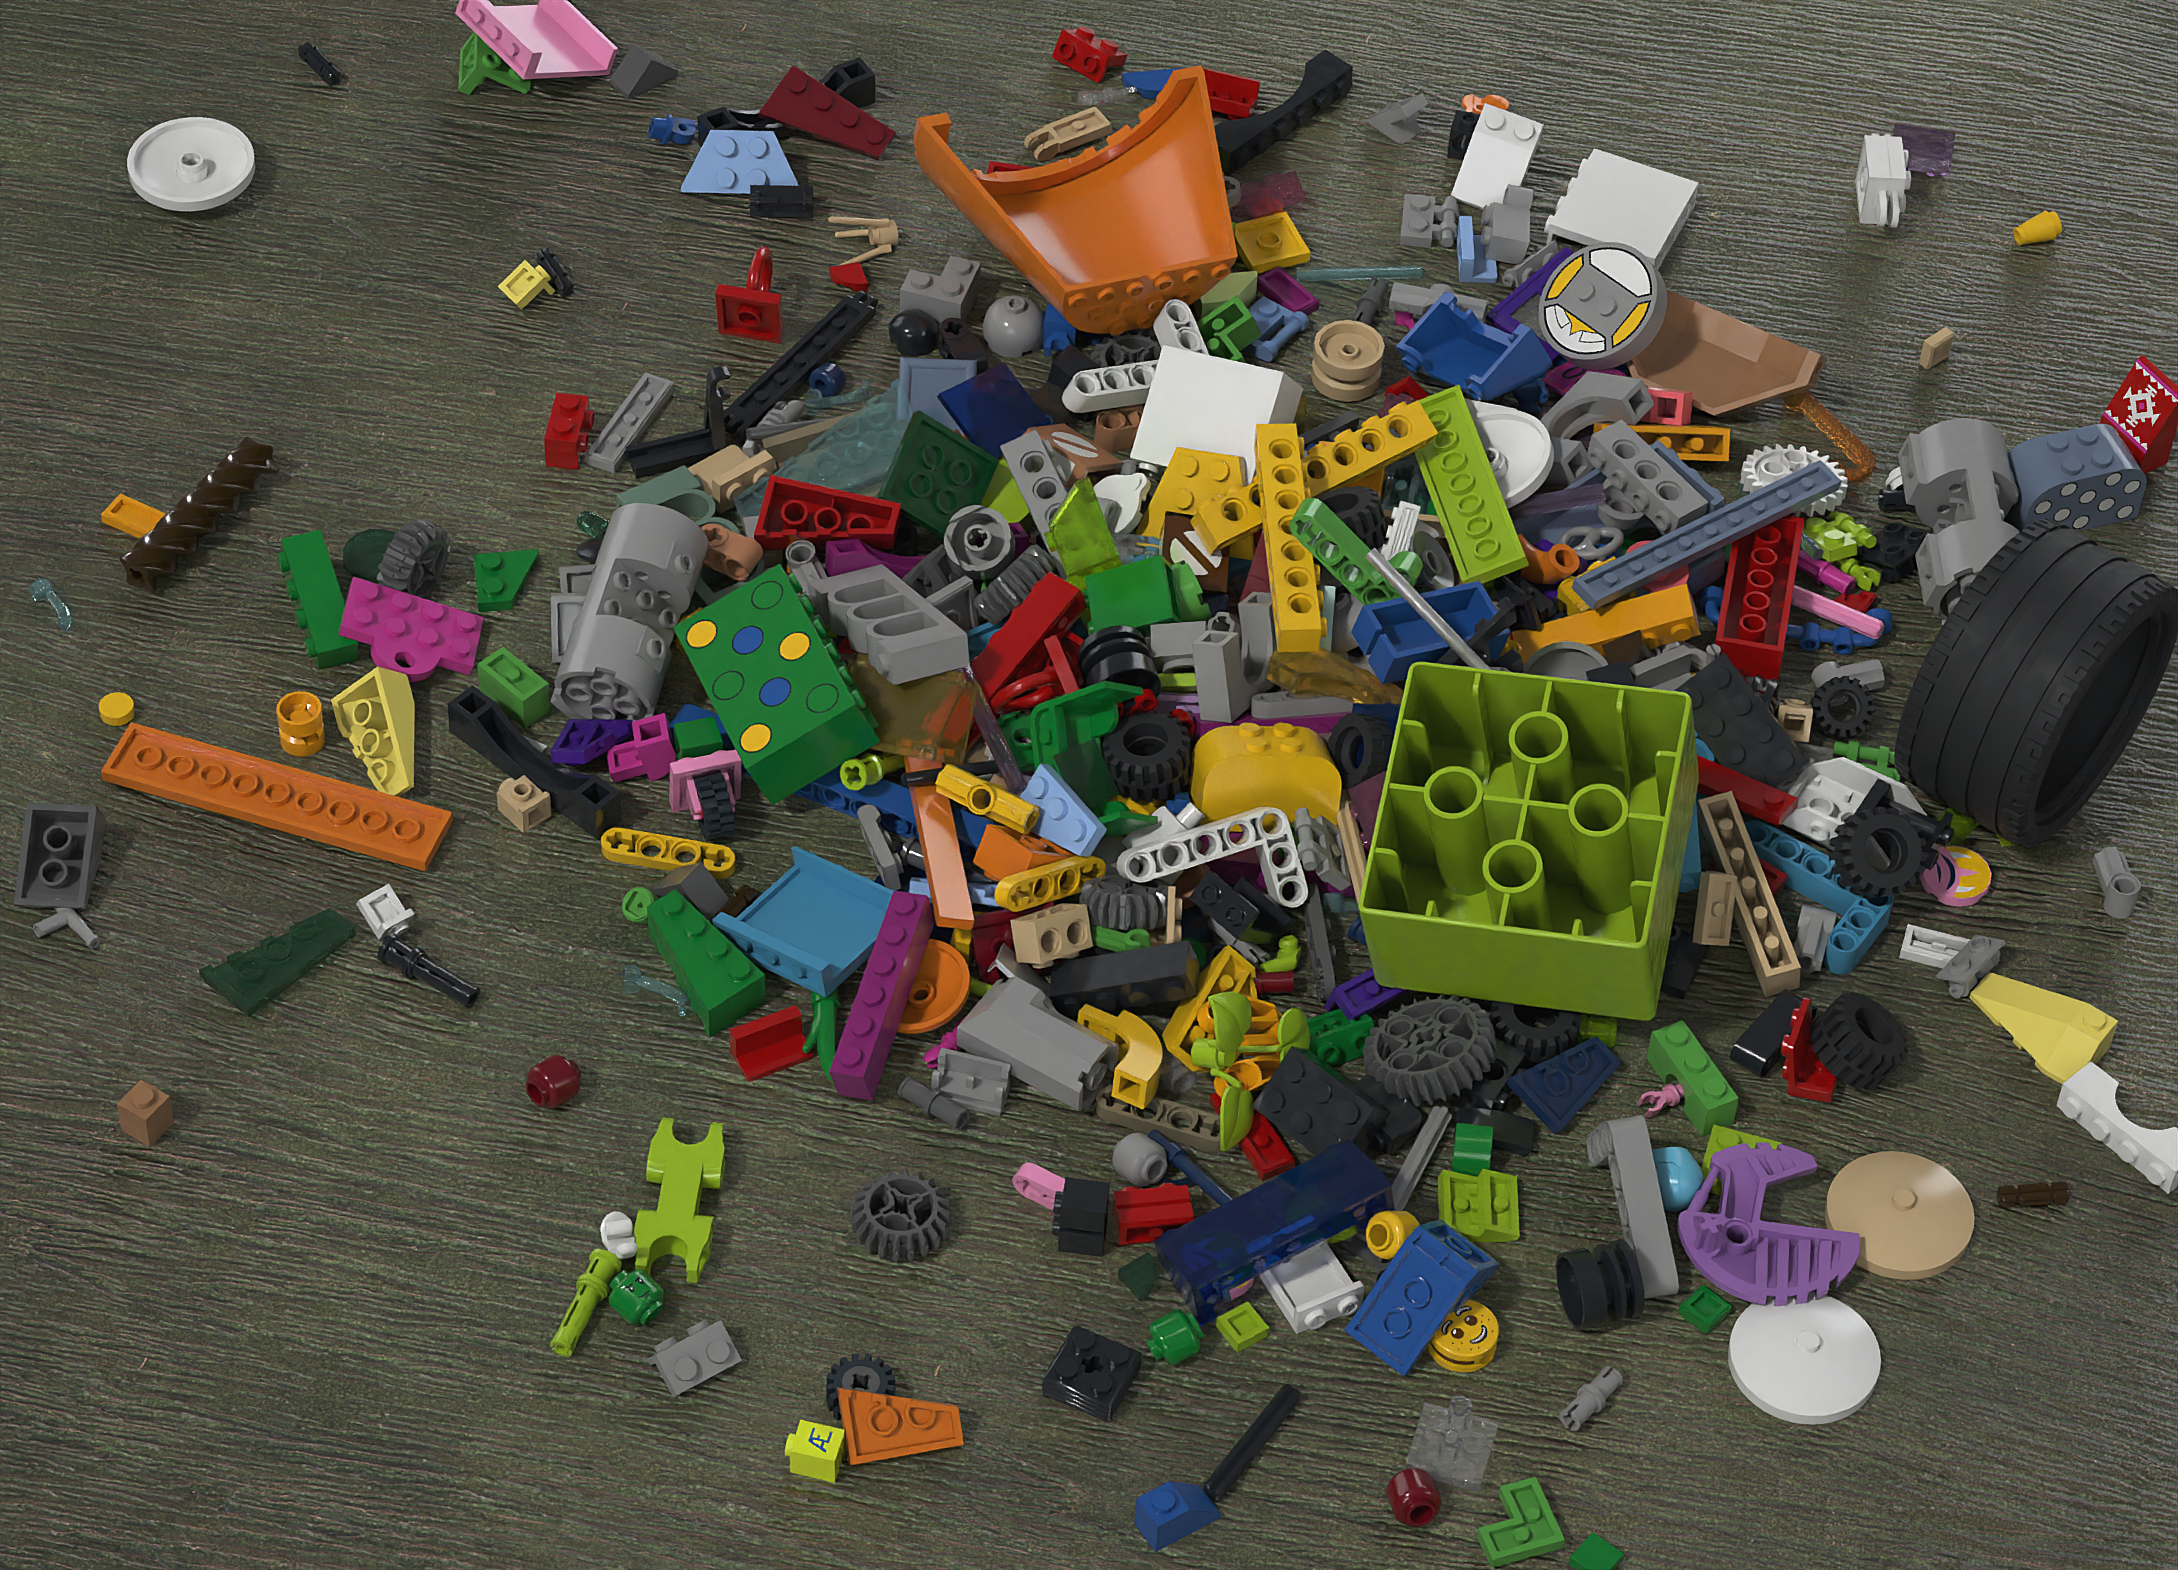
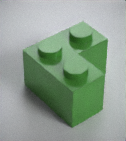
(1229, 330)

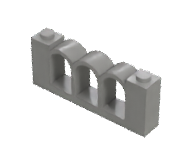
(889, 623)

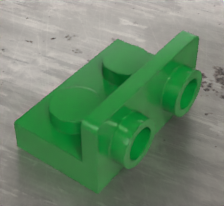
(1337, 1038)

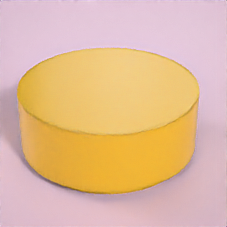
(116, 709)

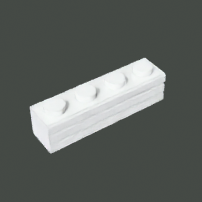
(1402, 529)

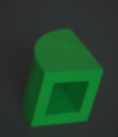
(1471, 1149)

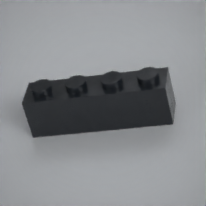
(1125, 979)

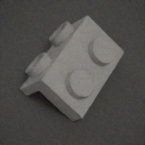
(695, 1357)

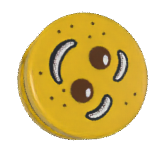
(1466, 1339)

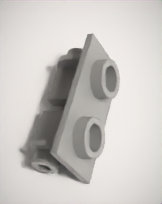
(1521, 272)
(1971, 962)

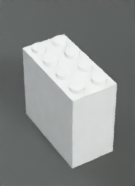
(1210, 408)

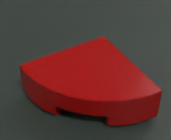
(850, 276)
(1407, 386)
(1861, 602)

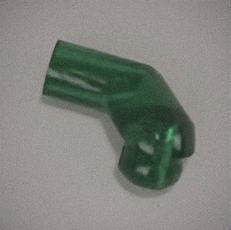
(591, 523)

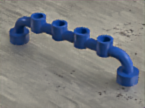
(1809, 633)

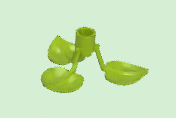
(1231, 1022)

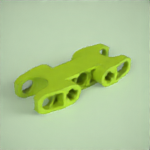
(683, 1175)

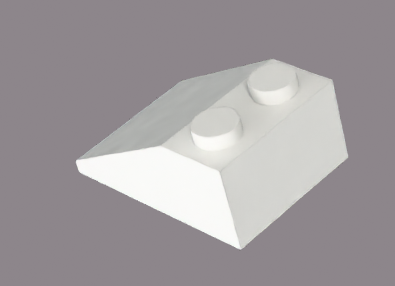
(1496, 156)

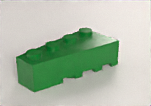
(705, 963)

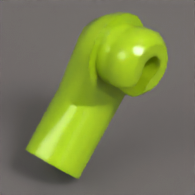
(1287, 956)

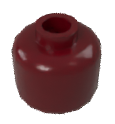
(553, 1081)
(1413, 1497)

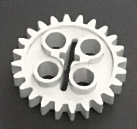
(1772, 465)

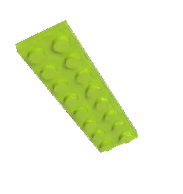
(1467, 493)

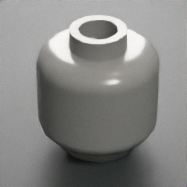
(1139, 1159)

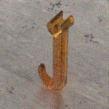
(1836, 432)

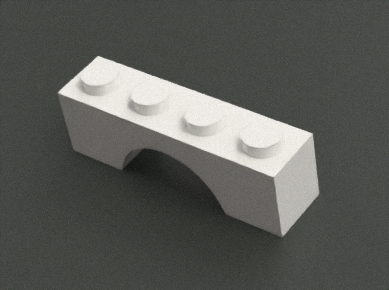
(2091, 1102)

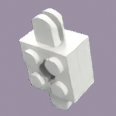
(1882, 180)

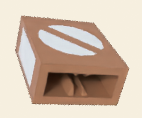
(1077, 454)

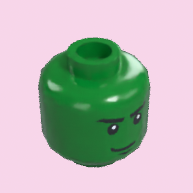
(636, 1297)

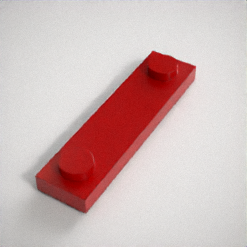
(1749, 793)

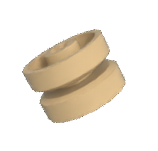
(1347, 360)

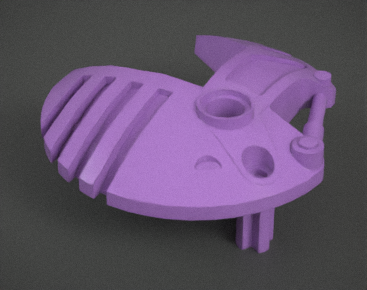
(1771, 1256)

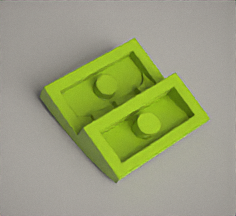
(1480, 1206)

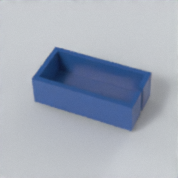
(1400, 636)

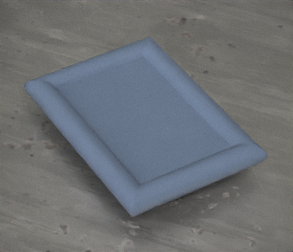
(927, 378)

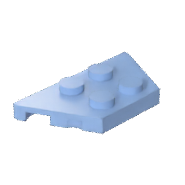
(736, 160)

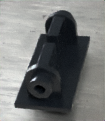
(781, 201)

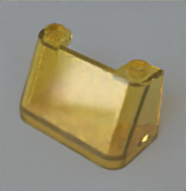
(920, 716)

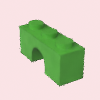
(1679, 1056)

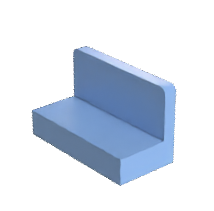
(1471, 255)

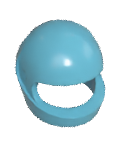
(1677, 1177)

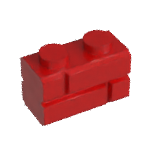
(1150, 1212)

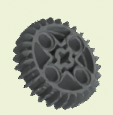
(1431, 1048)

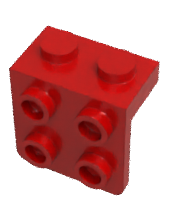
(1802, 1067)

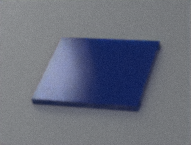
(992, 409)

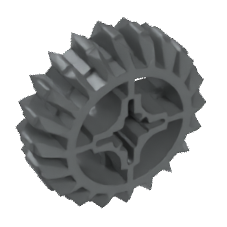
(1126, 350)
(415, 558)
(1013, 584)
(1125, 903)
(905, 1205)

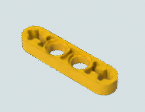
(669, 847)
(1050, 888)

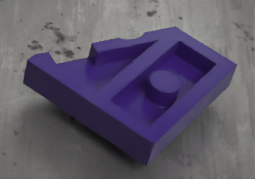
(588, 738)

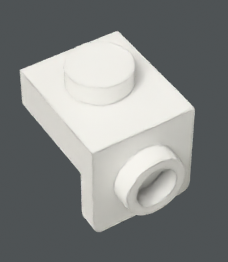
(385, 912)

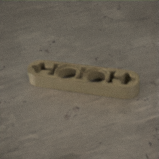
(1166, 1112)

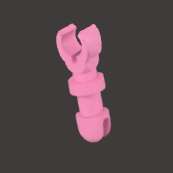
(1669, 1096)

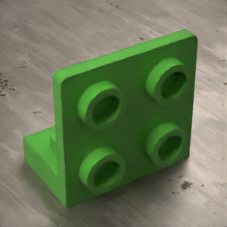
(481, 61)

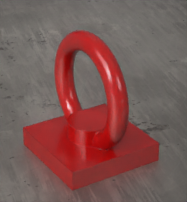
(752, 310)
(1058, 680)

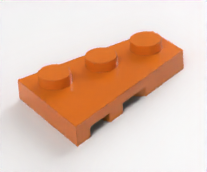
(895, 1426)

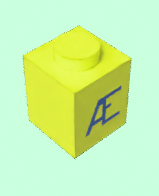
(816, 1450)

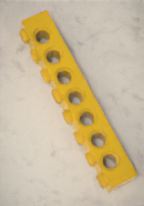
(1408, 420)
(1290, 565)

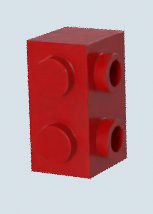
(568, 431)

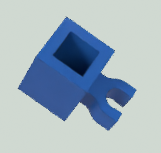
(1057, 332)

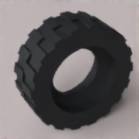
(1344, 743)

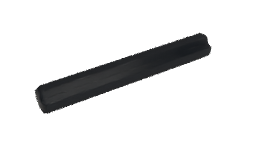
(1251, 1442)

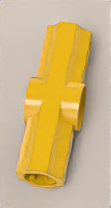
(970, 792)

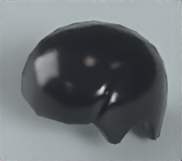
(913, 332)

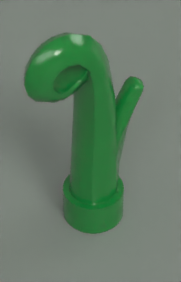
(824, 1028)

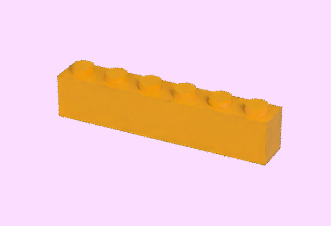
(1660, 616)

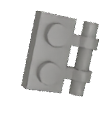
(1418, 219)
(1322, 848)

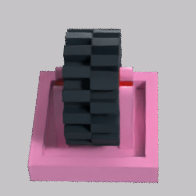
(709, 789)

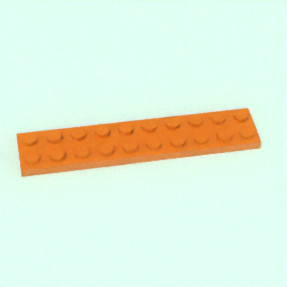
(277, 796)

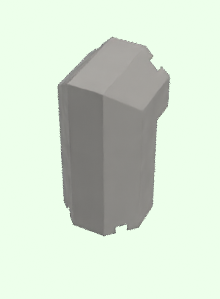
(1038, 1043)

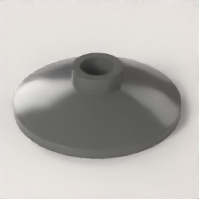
(1436, 566)

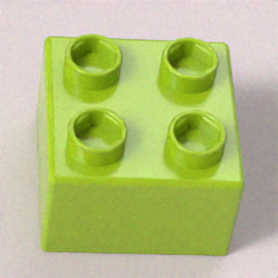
(1531, 840)

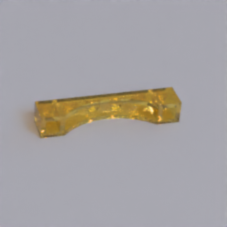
(1329, 675)

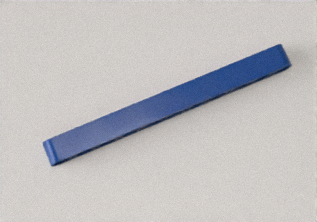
(889, 798)

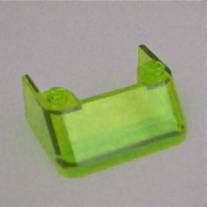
(1082, 537)

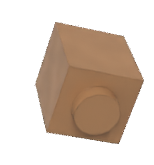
(145, 1113)

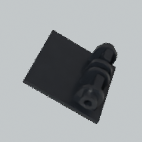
(1894, 550)

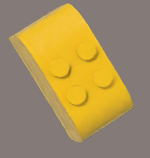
(1260, 768)

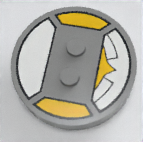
(1602, 306)

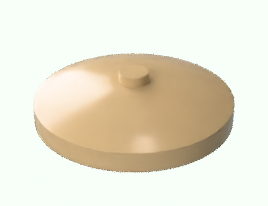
(1907, 1214)

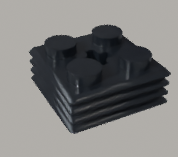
(1096, 1393)

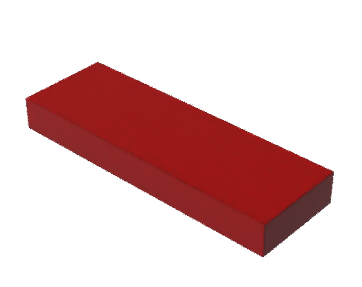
(1262, 1145)

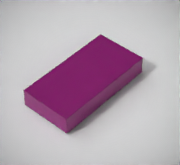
(1286, 291)

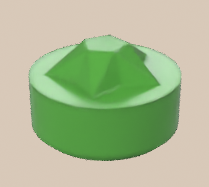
(635, 904)

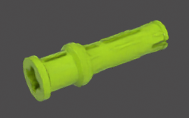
(869, 769)
(590, 1289)

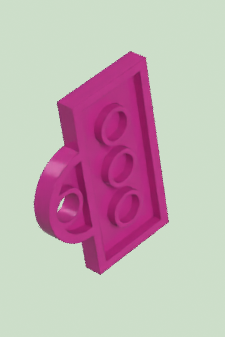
(410, 630)

